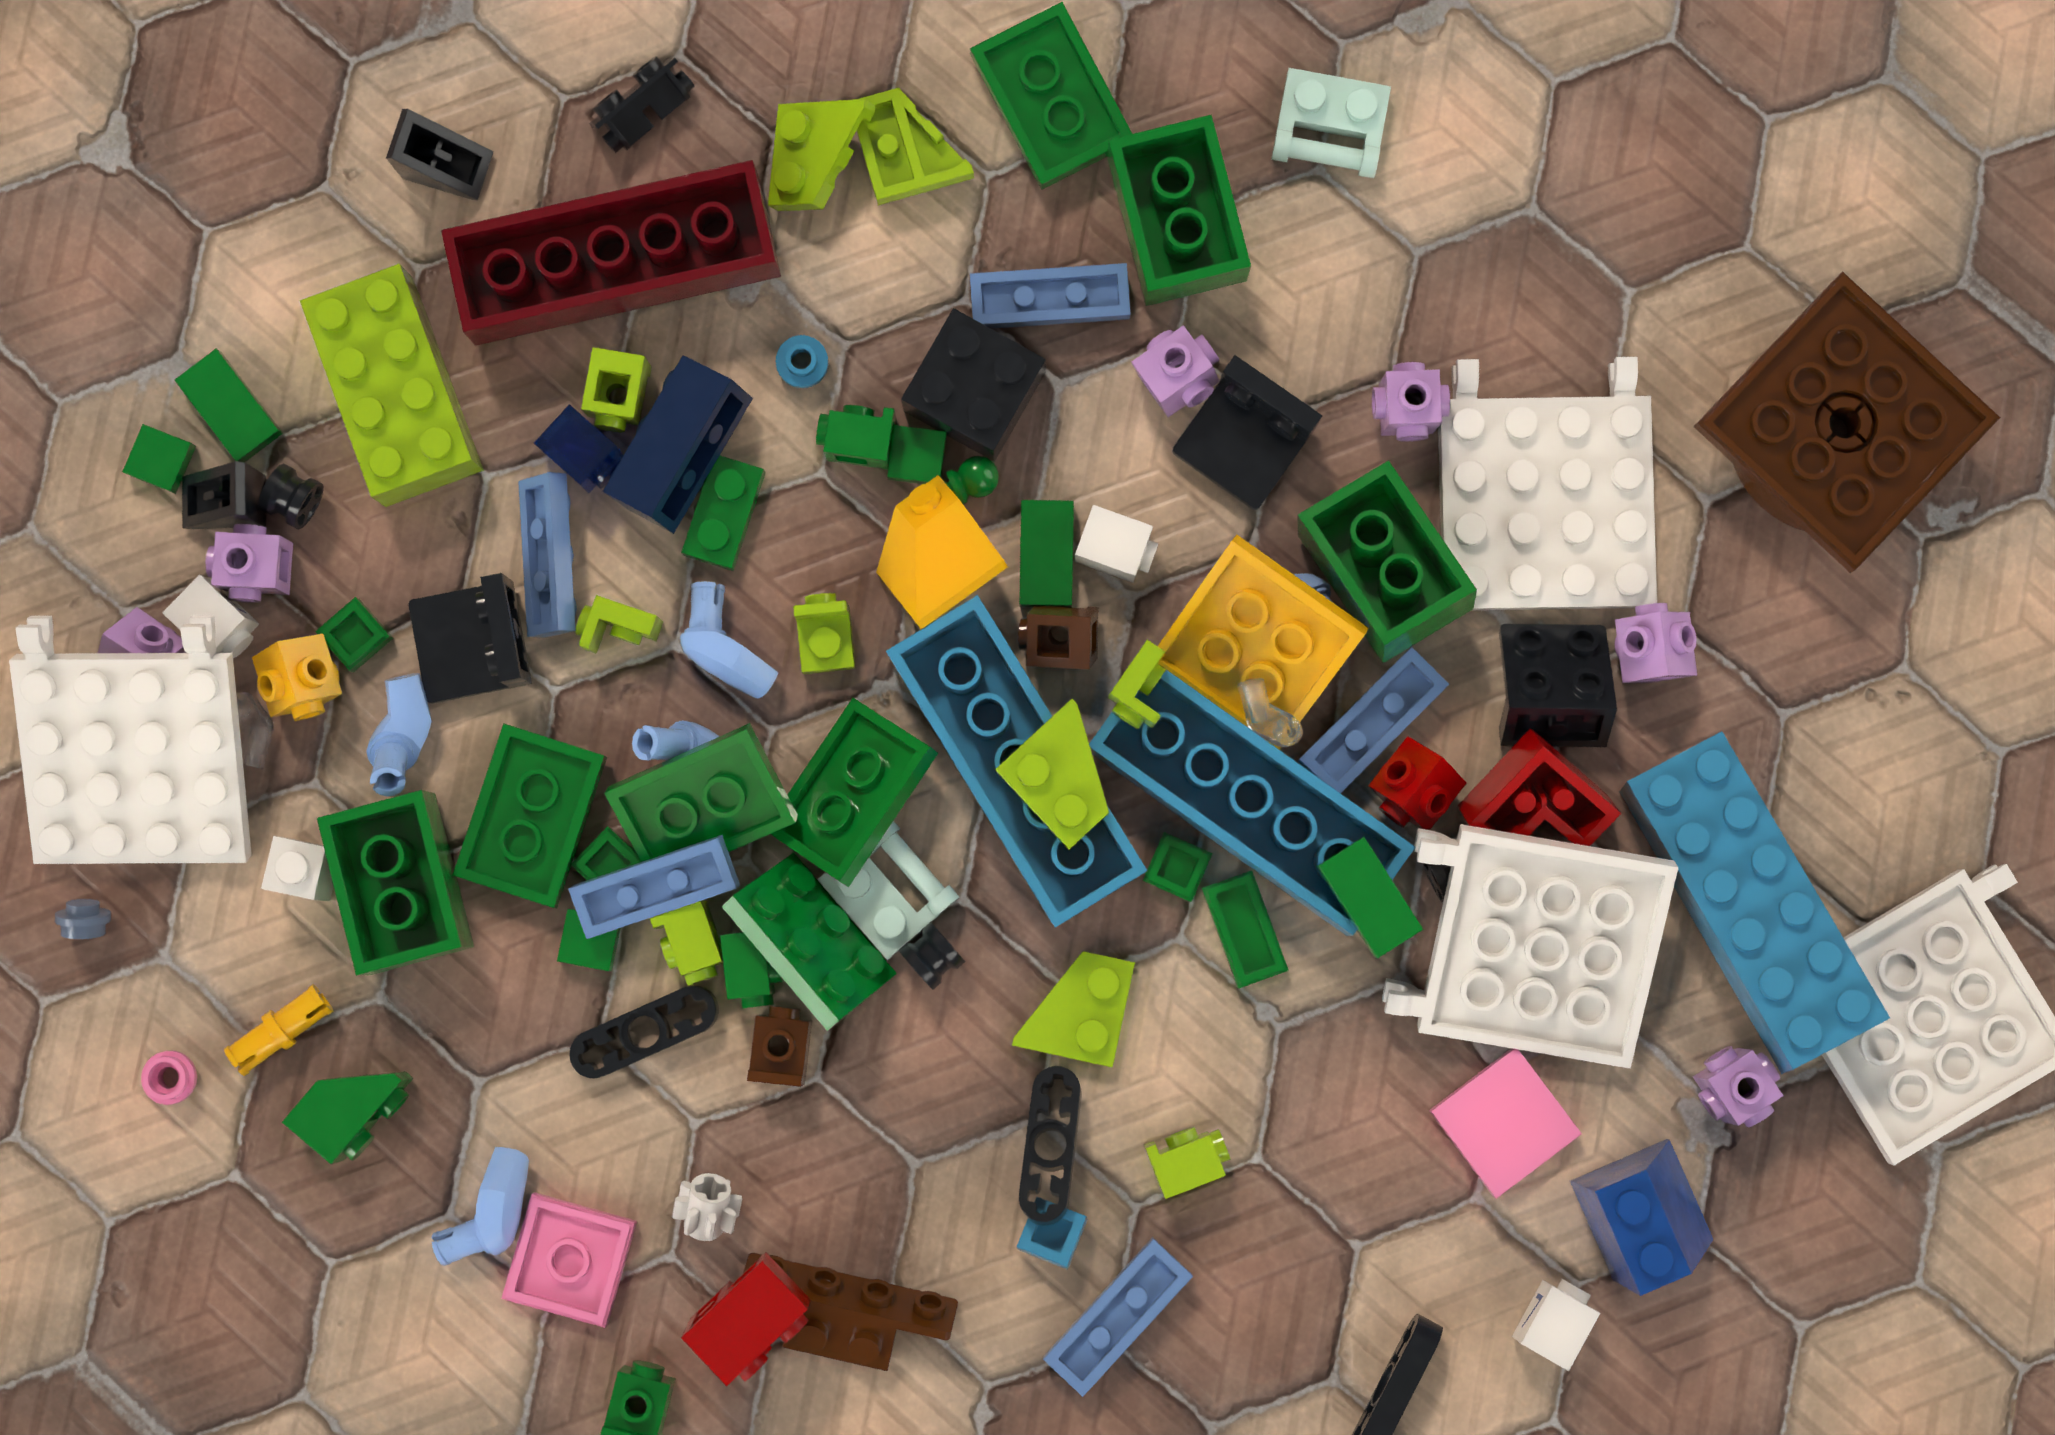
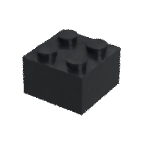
(973, 384)

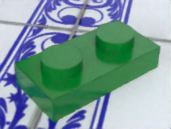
(723, 513)

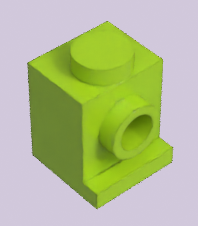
(610, 371)
(690, 941)
(1188, 1160)

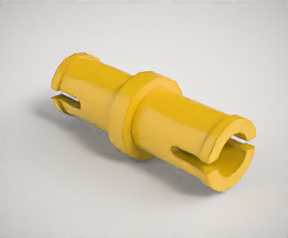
(278, 1030)

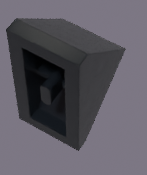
(437, 156)
(222, 497)

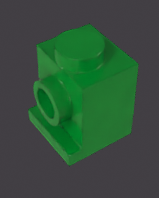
(857, 436)
(747, 972)
(648, 1382)

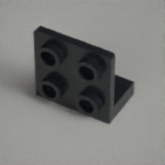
(1246, 433)
(470, 640)
(1557, 684)

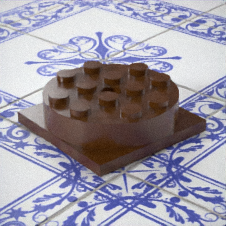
(1901, 414)

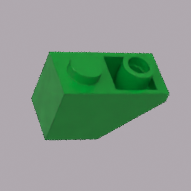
(342, 1110)

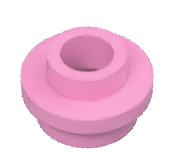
(153, 1081)

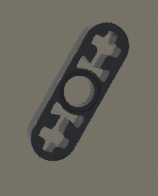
(602, 1035)
(1032, 1183)
(1400, 1378)

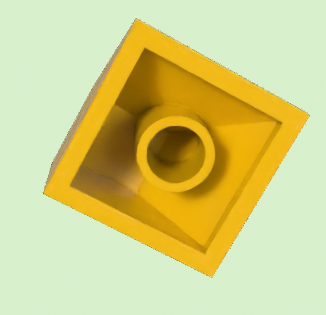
(935, 553)

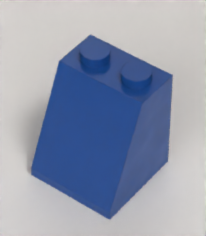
(1644, 1218)

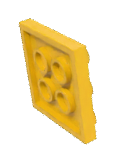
(1258, 624)

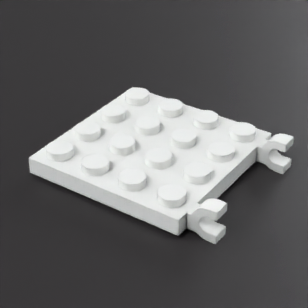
(1550, 495)
(130, 751)
(1540, 945)
(1960, 1013)

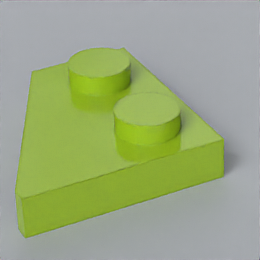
(812, 150)
(906, 150)
(1058, 776)
(1082, 1011)

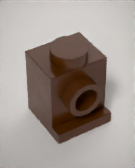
(1045, 651)
(784, 1069)

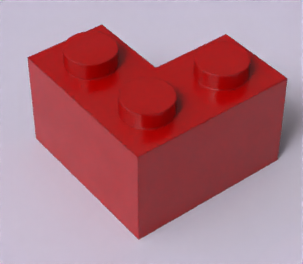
(1537, 786)
(744, 1320)

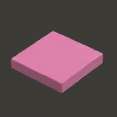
(1505, 1122)
(569, 1259)

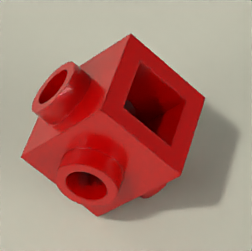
(1416, 785)

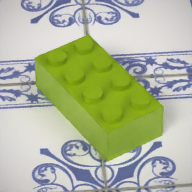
(391, 385)

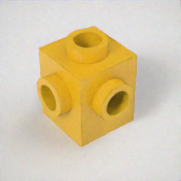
(297, 677)

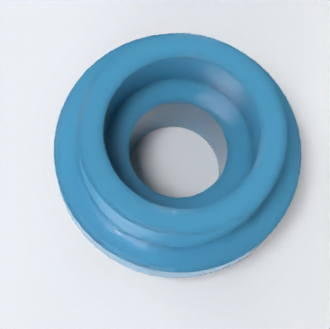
(802, 377)

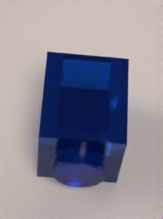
(579, 449)

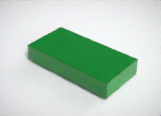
(228, 406)
(1046, 553)
(1369, 897)
(1244, 929)

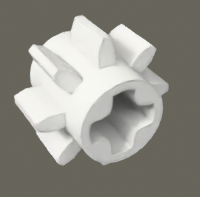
(707, 1207)

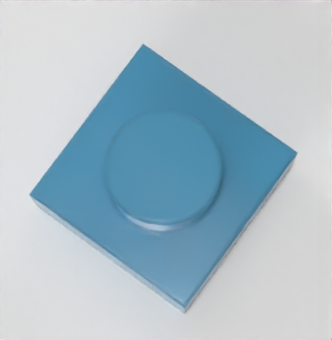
(1053, 1242)

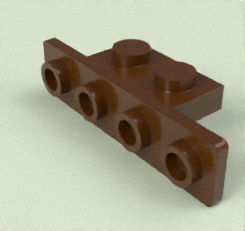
(859, 1316)

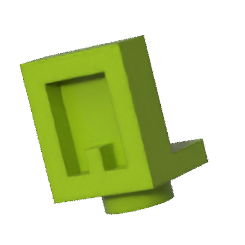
(626, 622)
(824, 634)
(1140, 675)

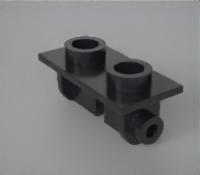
(624, 113)

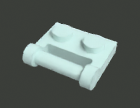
(1332, 107)
(880, 907)

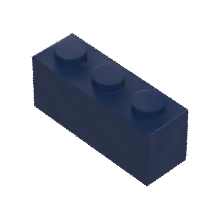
(677, 443)

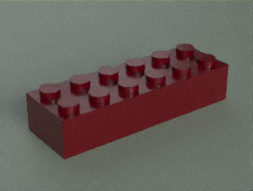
(611, 253)

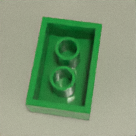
(1178, 210)
(1386, 561)
(395, 882)

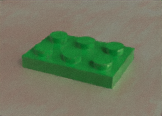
(1050, 94)
(853, 790)
(703, 794)
(530, 816)
(809, 940)

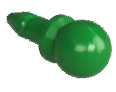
(974, 478)

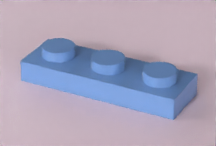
(1051, 296)
(547, 555)
(1374, 721)
(654, 887)
(1117, 1316)

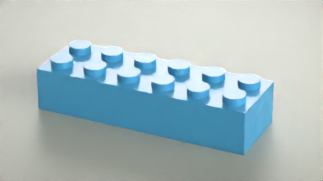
(982, 714)
(1244, 794)
(1753, 903)

